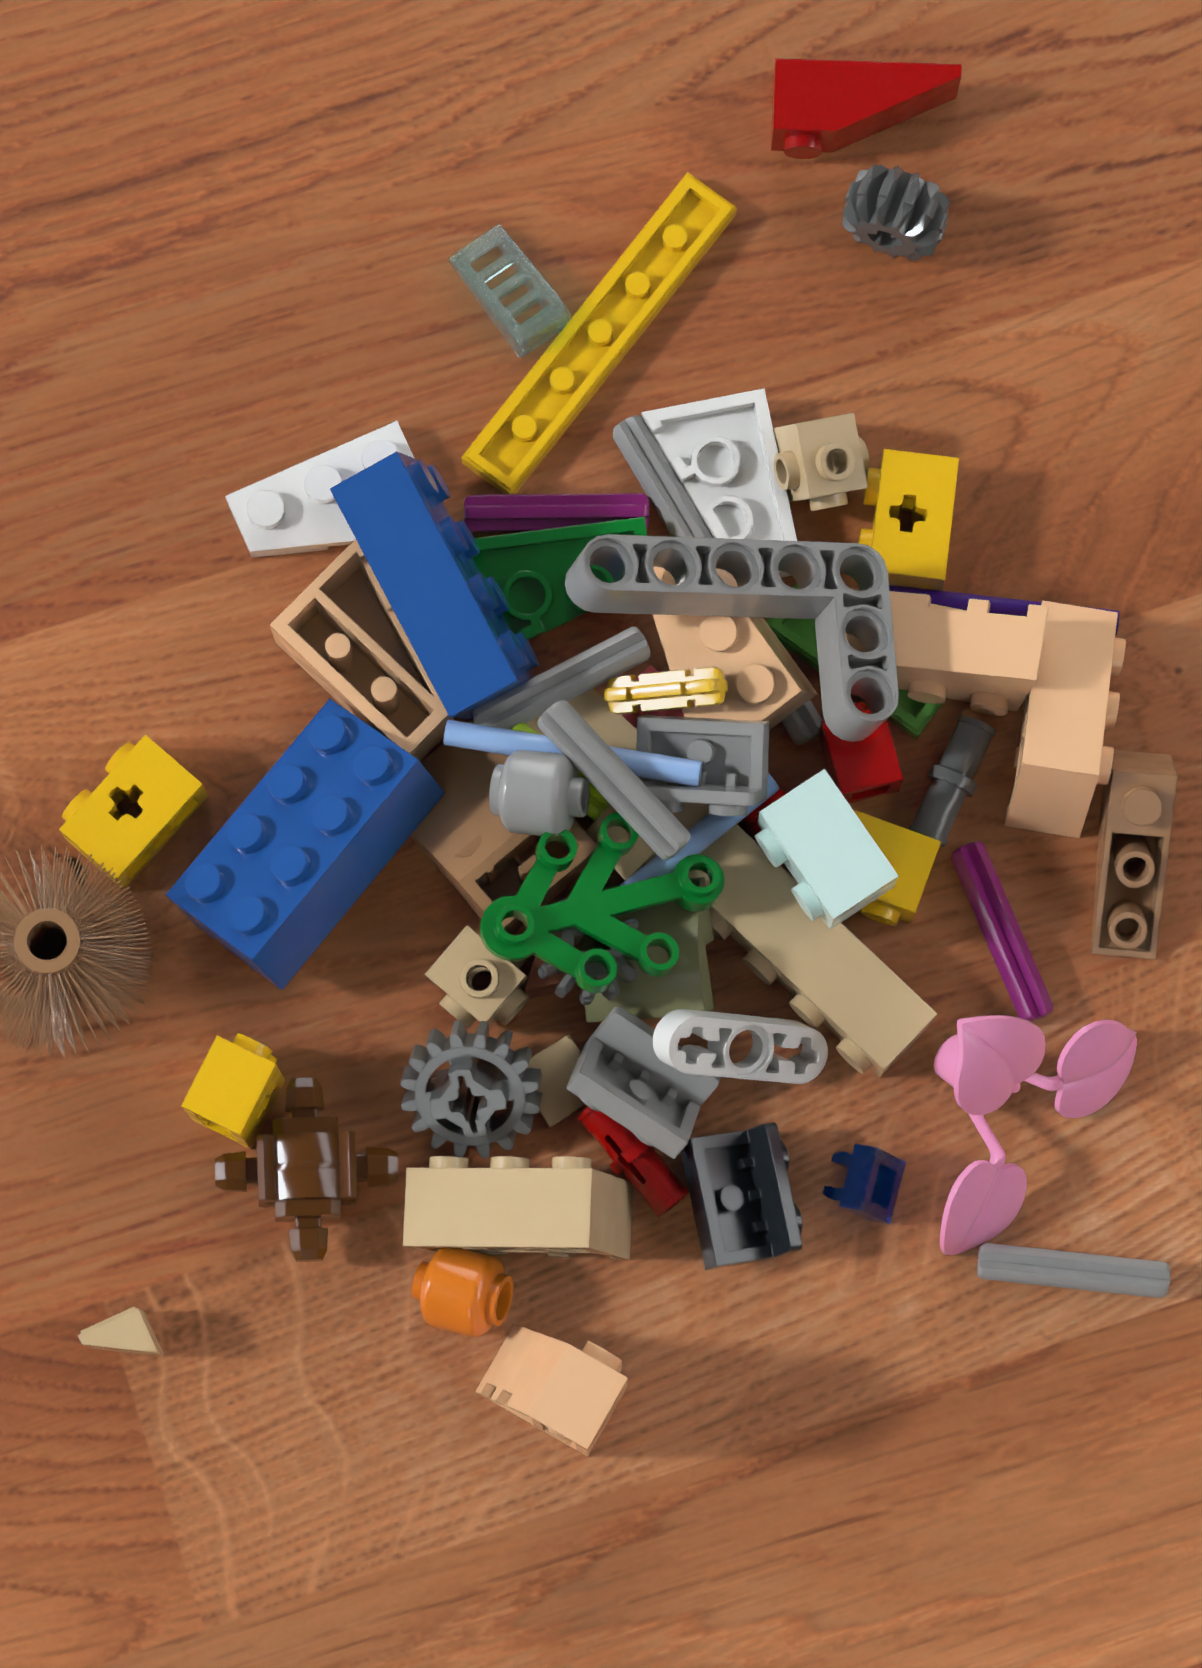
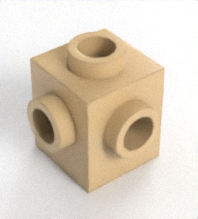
(821, 460)
(456, 974)

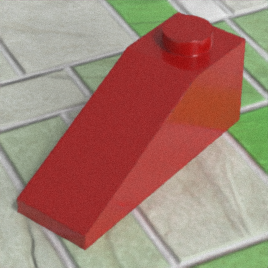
(841, 101)

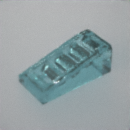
(538, 328)

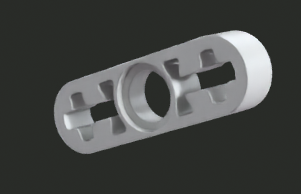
(721, 1029)

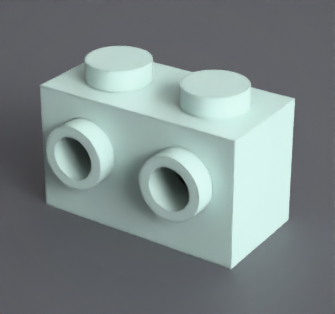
(825, 850)

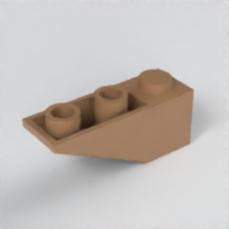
(1133, 854)

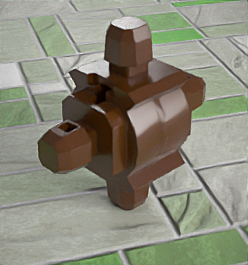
(306, 1169)

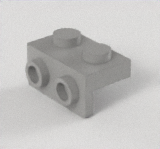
(731, 754)
(636, 1089)

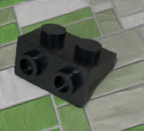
(742, 1196)

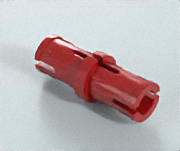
(636, 1161)

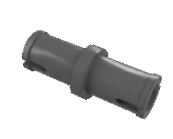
(952, 778)

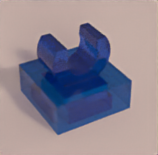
(870, 1182)

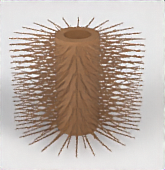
(78, 965)

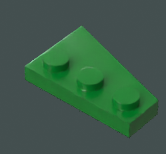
(534, 570)

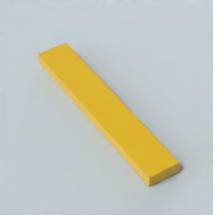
(599, 335)

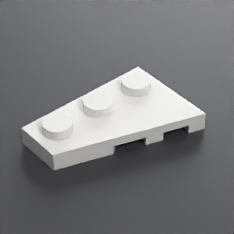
(725, 463)
(296, 508)

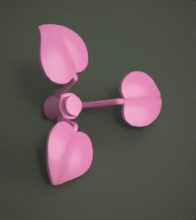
(984, 1068)

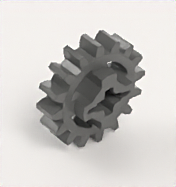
(489, 1071)

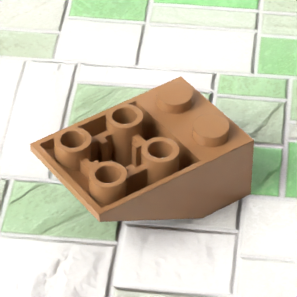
(471, 842)

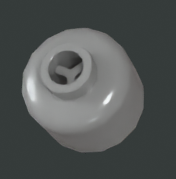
(538, 793)

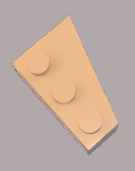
(758, 668)

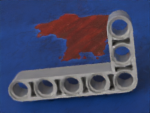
(763, 595)

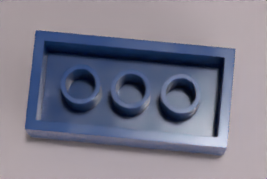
(434, 582)
(306, 843)

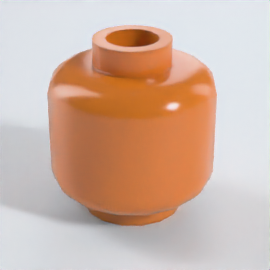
(463, 1291)

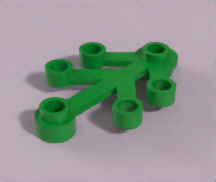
(593, 909)

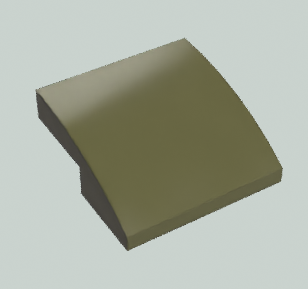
(684, 986)

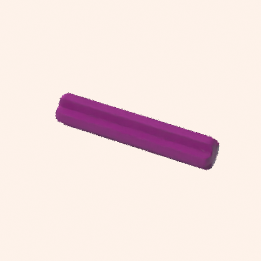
(550, 511)
(1001, 931)

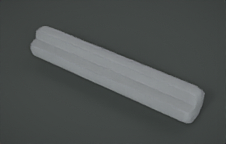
(565, 680)
(614, 779)
(1073, 1270)

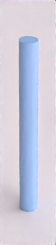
(507, 741)

